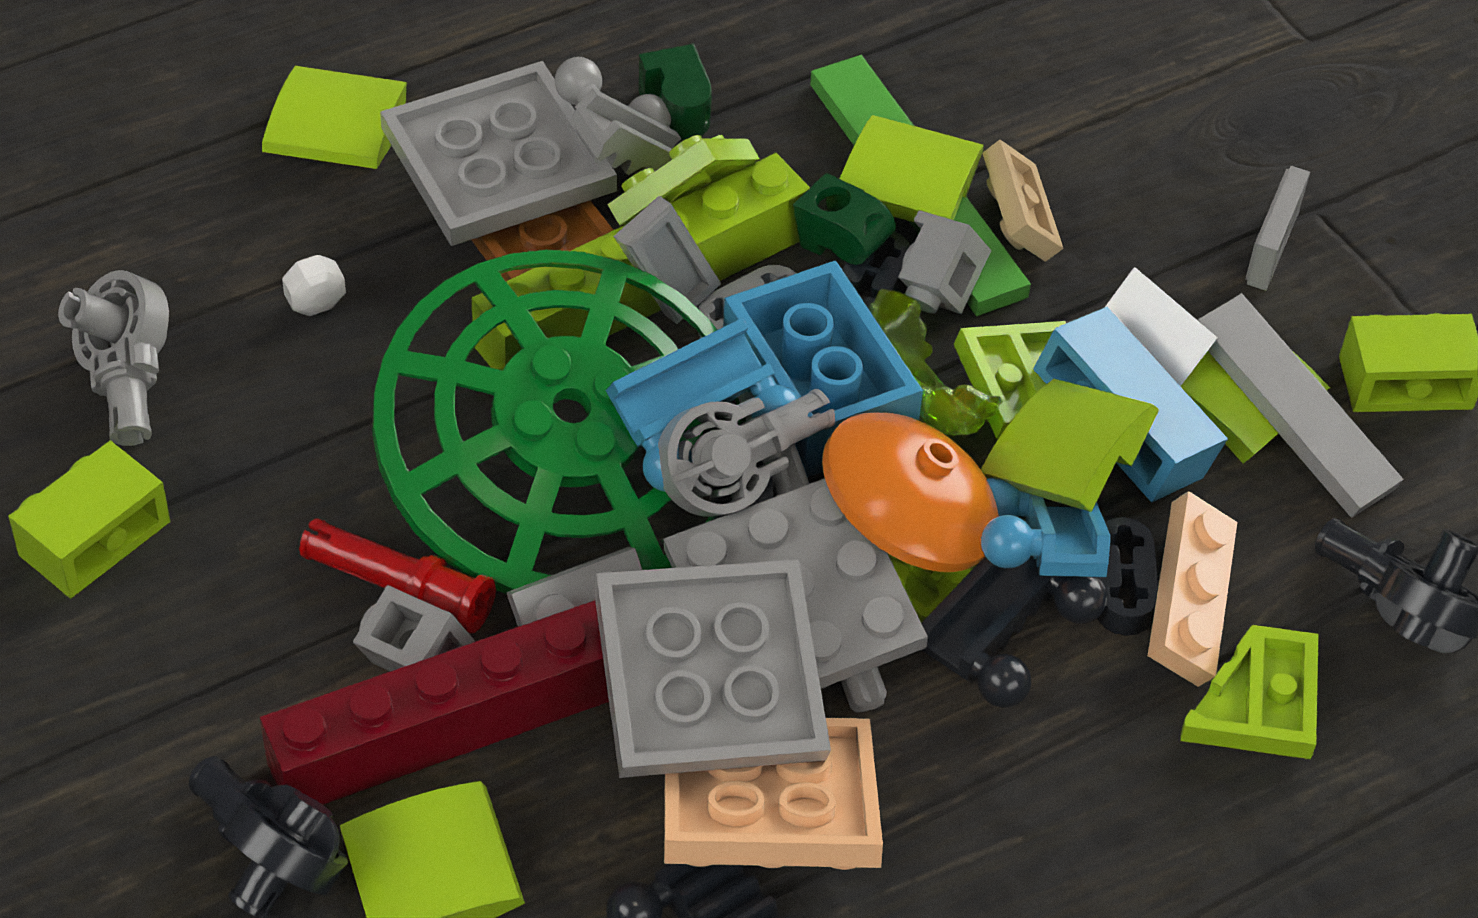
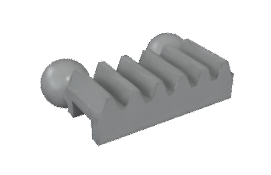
(623, 134)

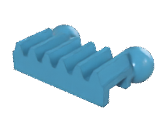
(699, 373)
(1059, 538)

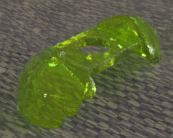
(949, 410)

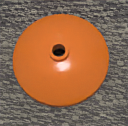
(909, 490)

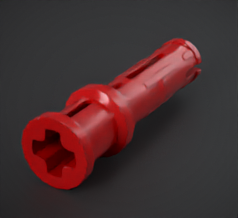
(424, 578)

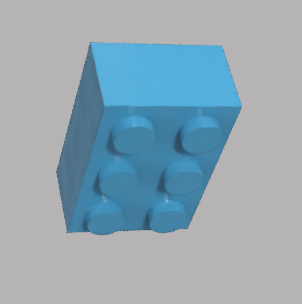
(826, 340)

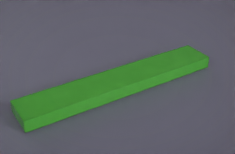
(854, 95)

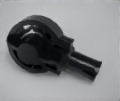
(1416, 600)
(277, 828)

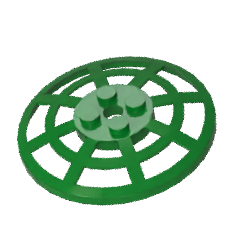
(524, 413)

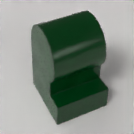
(682, 84)
(850, 227)

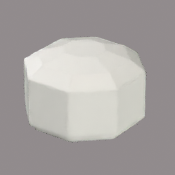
(314, 285)

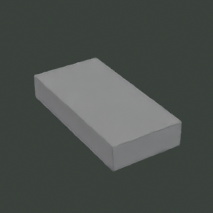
(1277, 227)
(664, 248)

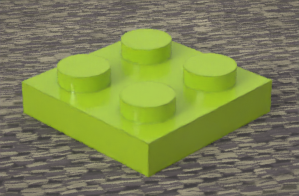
(693, 166)

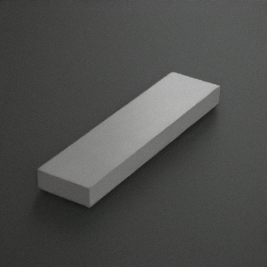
(1299, 407)

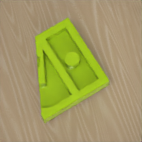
(1002, 364)
(1262, 696)

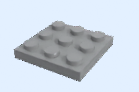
(496, 153)
(849, 584)
(710, 668)

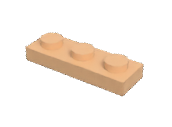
(1193, 589)

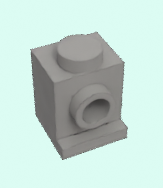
(943, 263)
(407, 630)

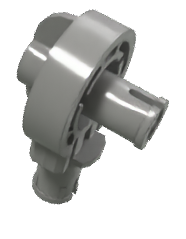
(135, 321)
(732, 450)

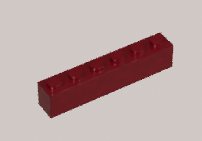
(438, 707)

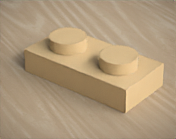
(1022, 201)

